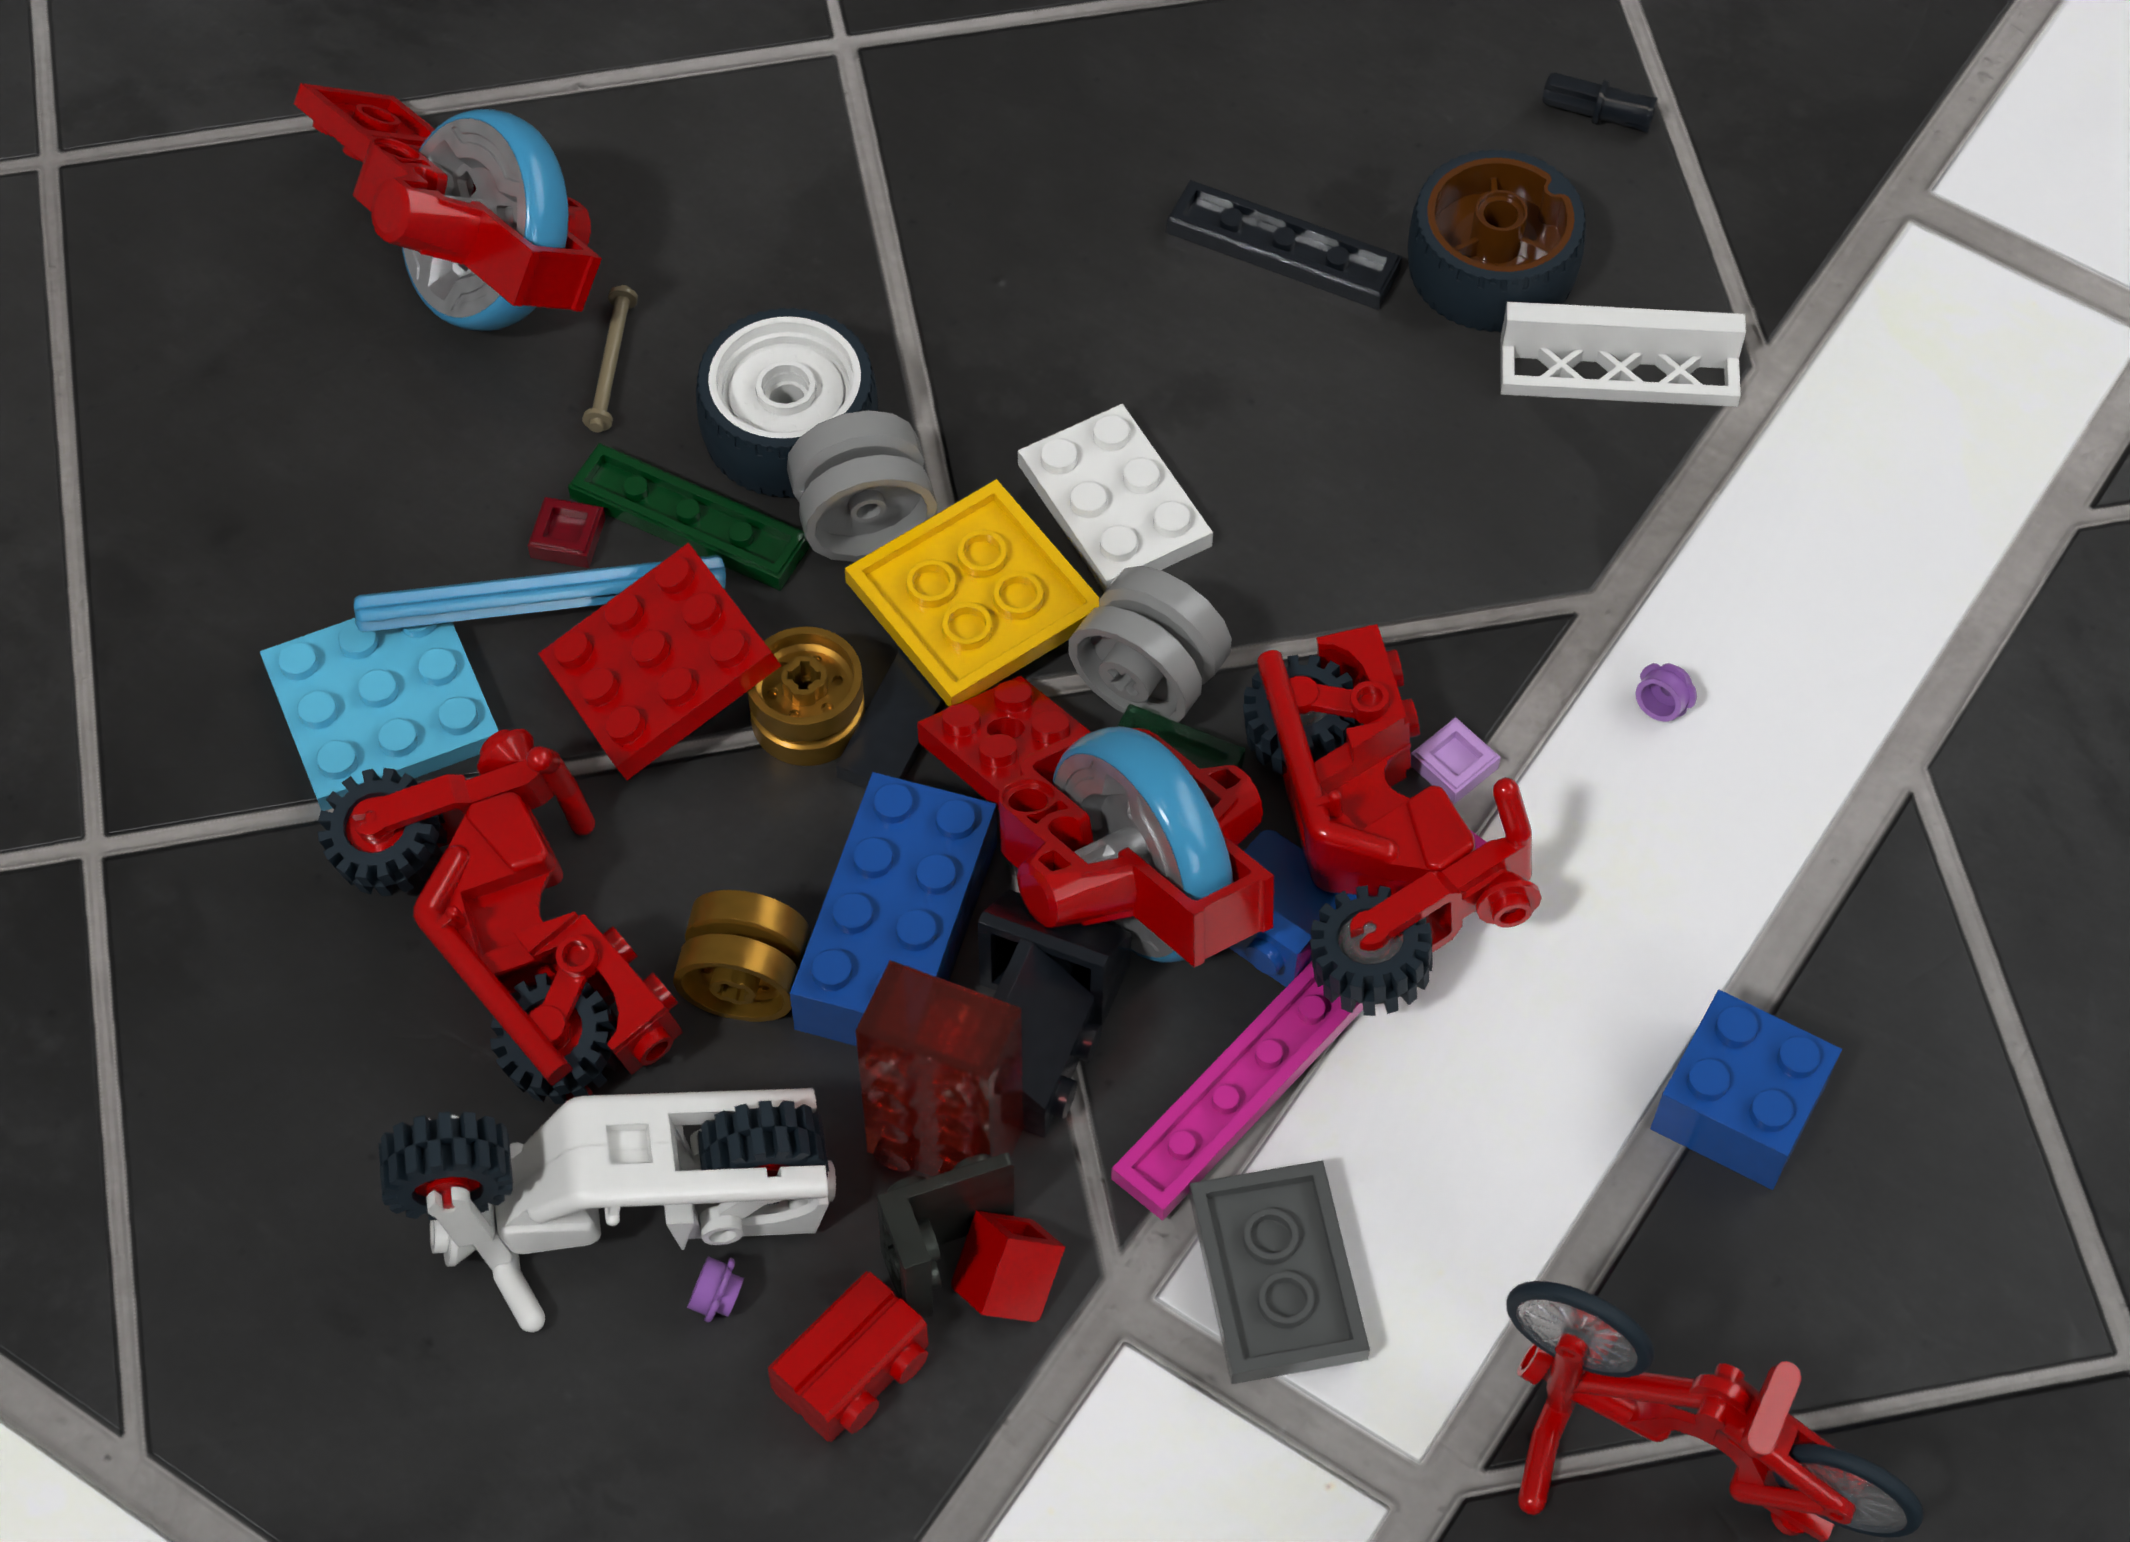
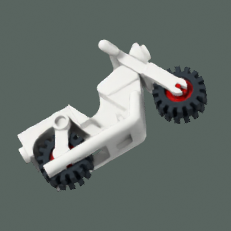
(748, 1173)

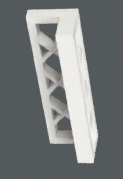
(1619, 343)

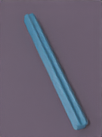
(503, 596)

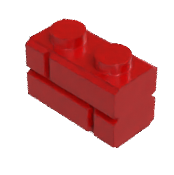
(850, 1358)

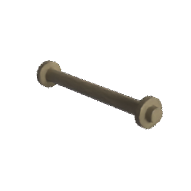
(597, 417)

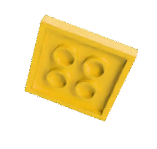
(973, 593)

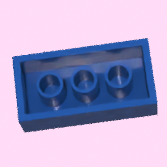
(896, 897)

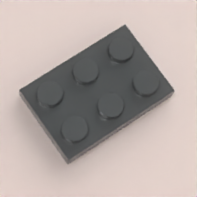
(1278, 1272)

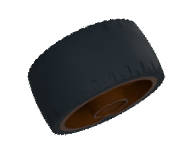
(1495, 234)

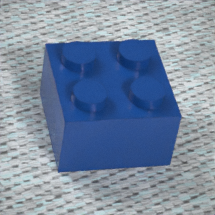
(1745, 1089)

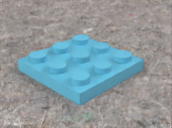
(378, 702)

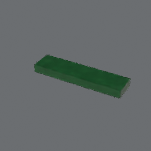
(688, 513)

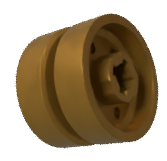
(810, 702)
(741, 955)

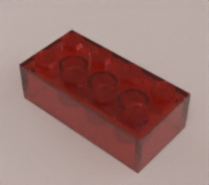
(938, 1072)

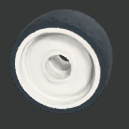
(773, 383)

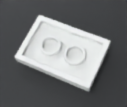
(1114, 496)

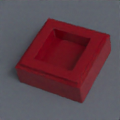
(566, 532)

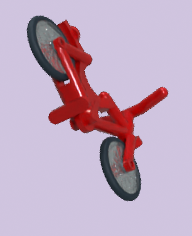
(1600, 1361)

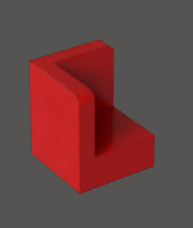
(1007, 1266)

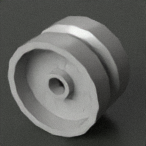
(859, 483)
(1150, 643)

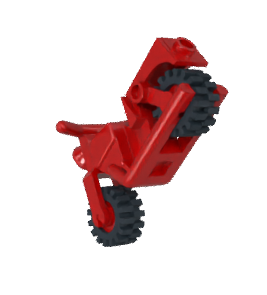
(487, 916)

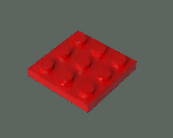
(658, 661)

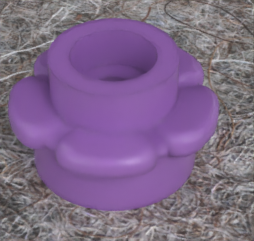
(1665, 692)
(715, 1289)

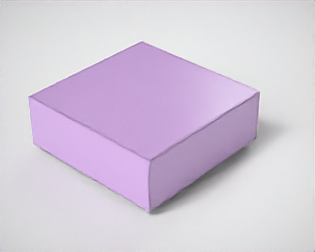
(1455, 760)

